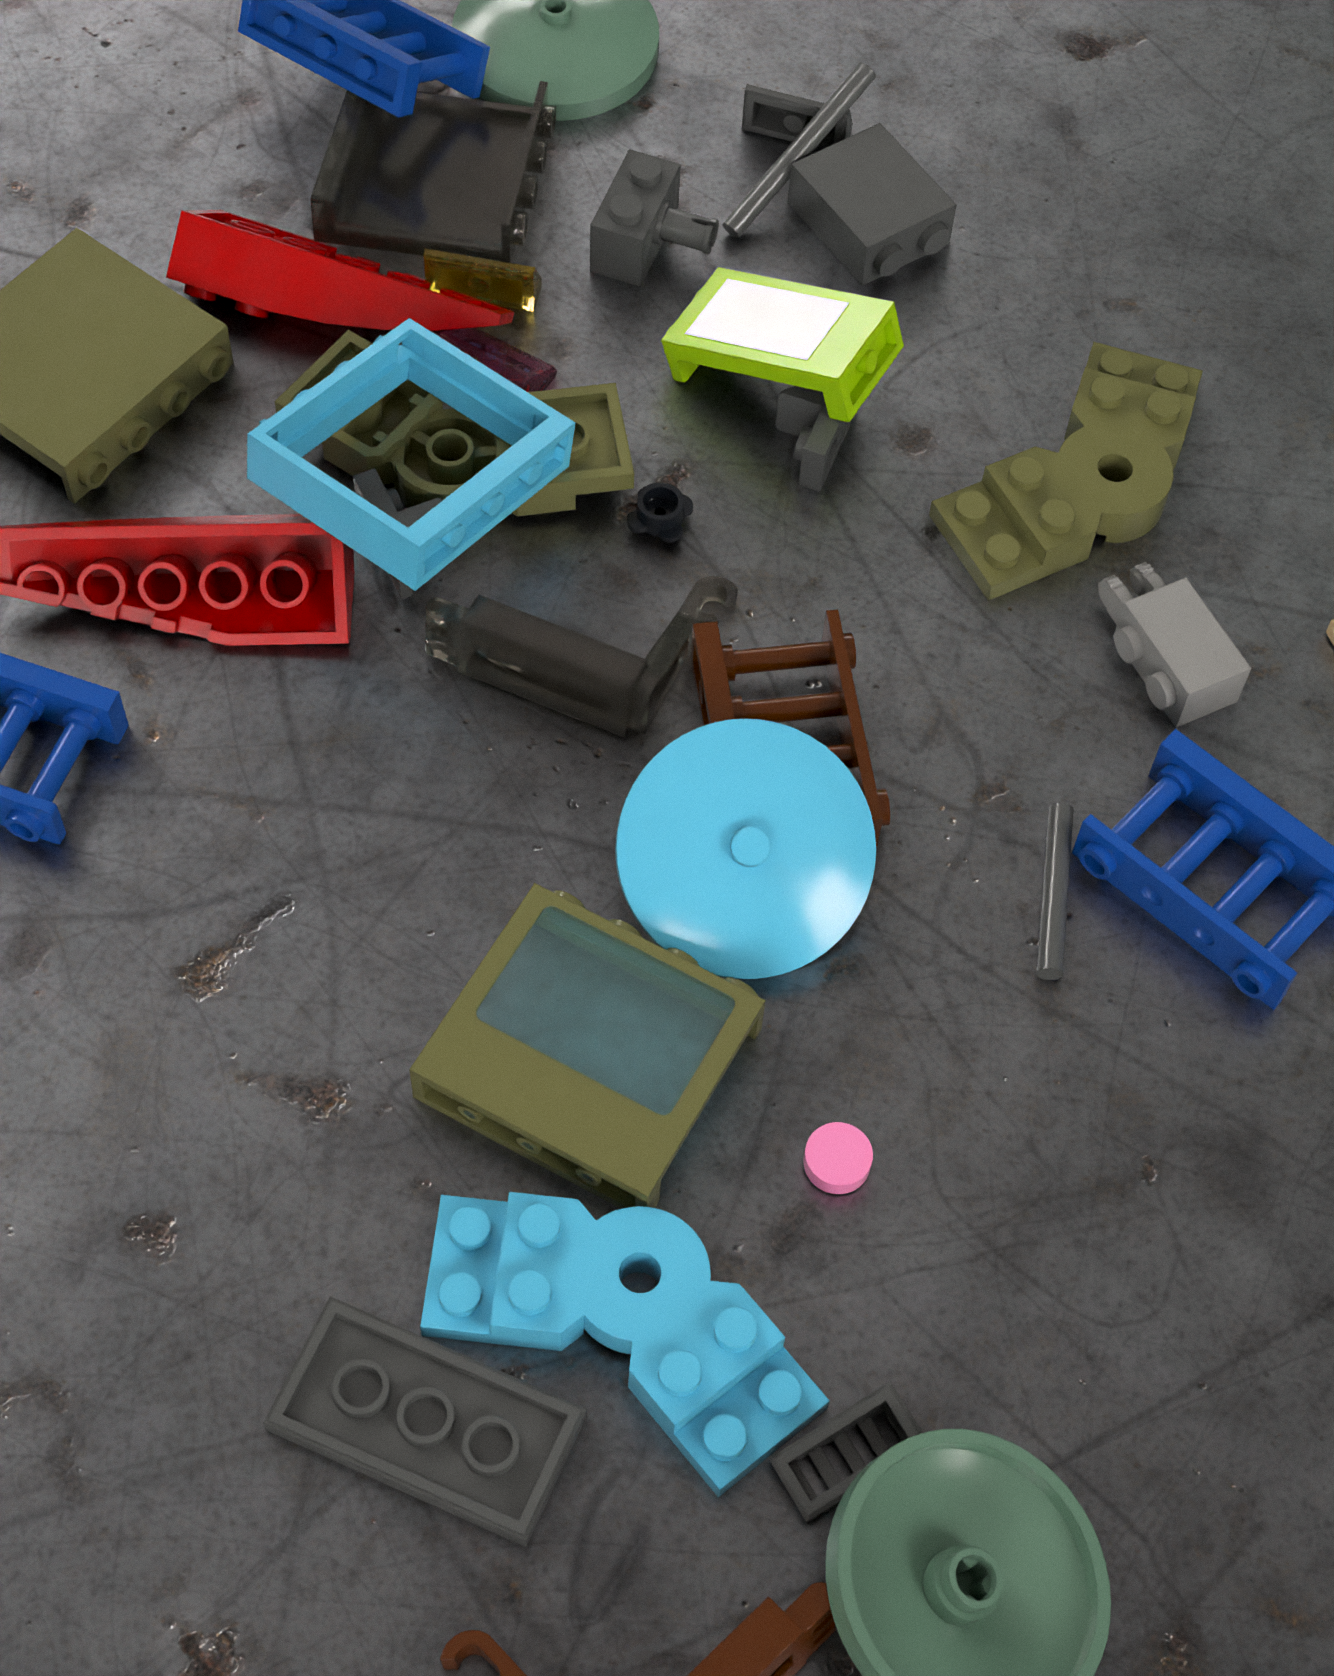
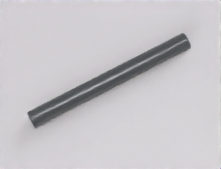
(800, 148)

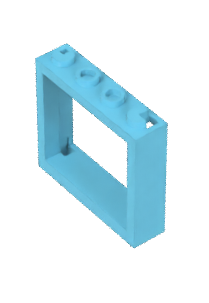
(416, 553)

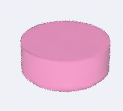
(838, 1158)

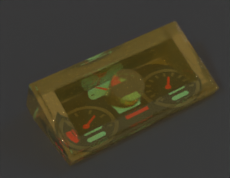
(484, 279)

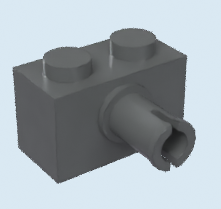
(639, 216)

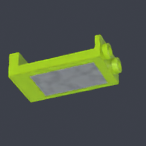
(787, 336)

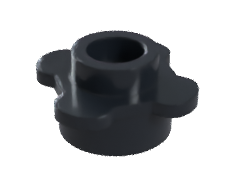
(662, 499)

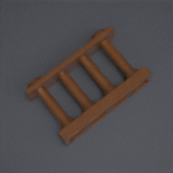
(718, 664)

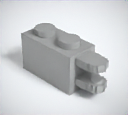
(1174, 644)

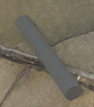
(1055, 892)

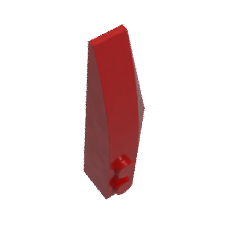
(308, 280)
(192, 575)

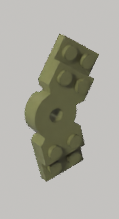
(438, 449)
(1107, 480)

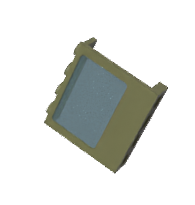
(586, 1047)

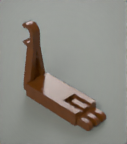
(761, 1645)

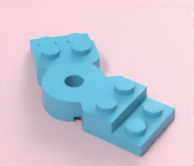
(698, 1347)

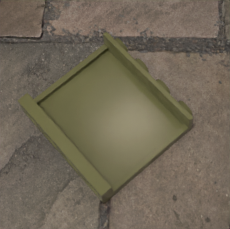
(98, 359)

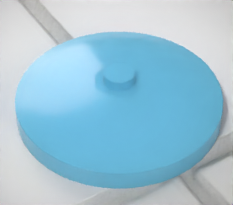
(746, 848)

